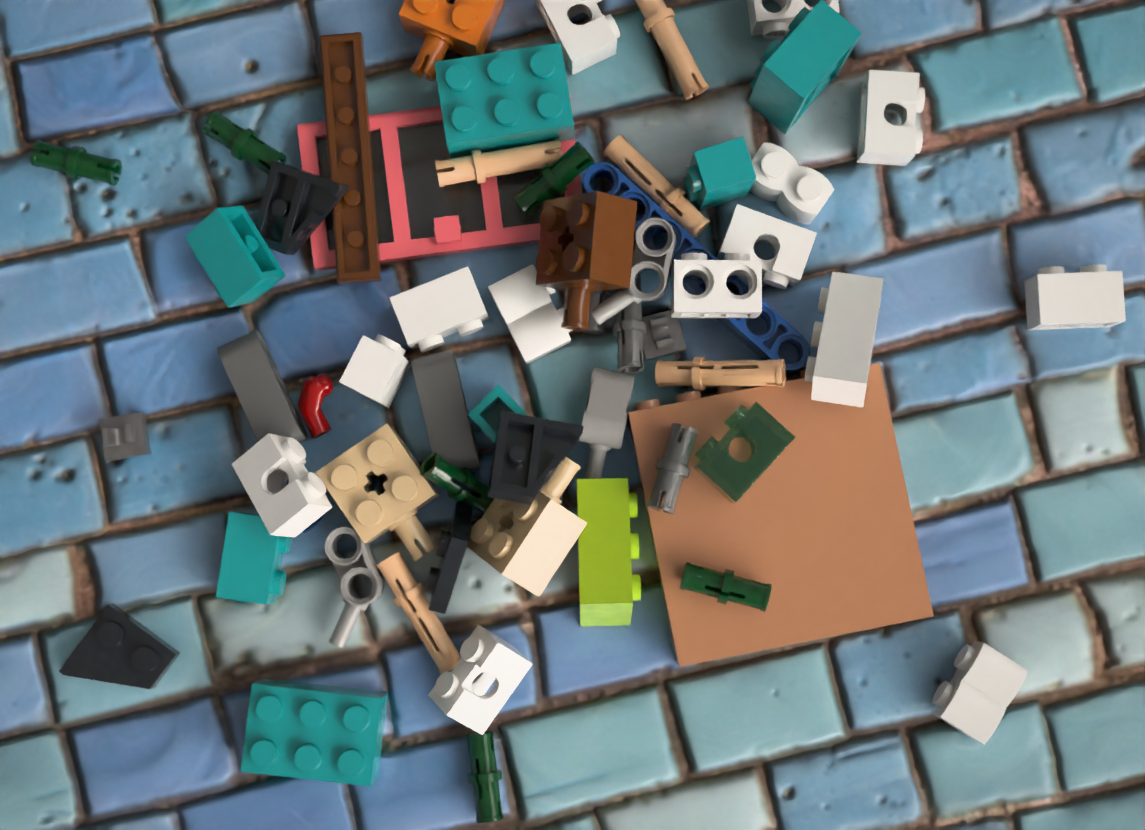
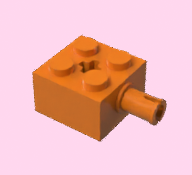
(443, 26)

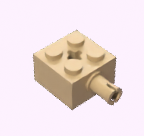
(375, 513)
(529, 539)

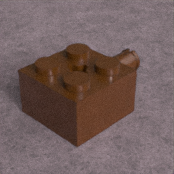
(585, 249)

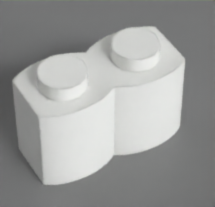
(794, 188)
(530, 314)
(978, 691)

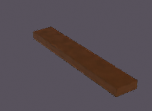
(350, 157)

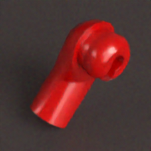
(310, 403)

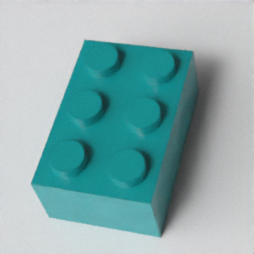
(801, 65)
(504, 99)
(314, 732)

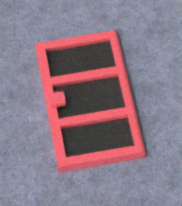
(411, 208)

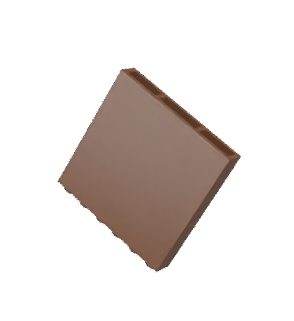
(818, 524)

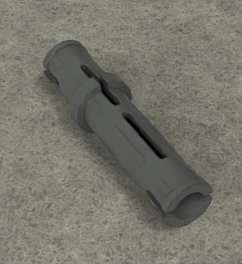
(629, 333)

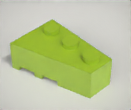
(606, 552)

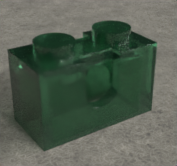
(766, 440)

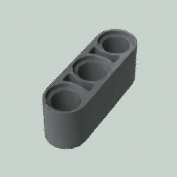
(260, 388)
(445, 409)

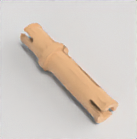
(671, 43)
(497, 163)
(656, 186)
(705, 373)
(416, 606)

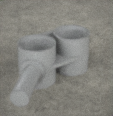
(642, 260)
(605, 416)
(347, 569)

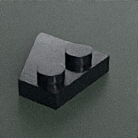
(295, 206)
(528, 455)
(451, 549)
(120, 652)

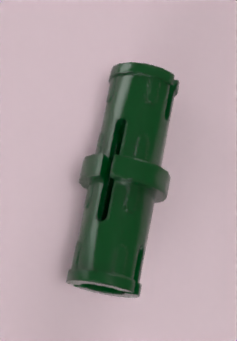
(242, 142)
(76, 162)
(554, 178)
(441, 472)
(725, 586)
(484, 777)

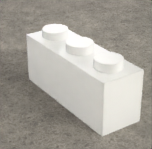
(844, 339)

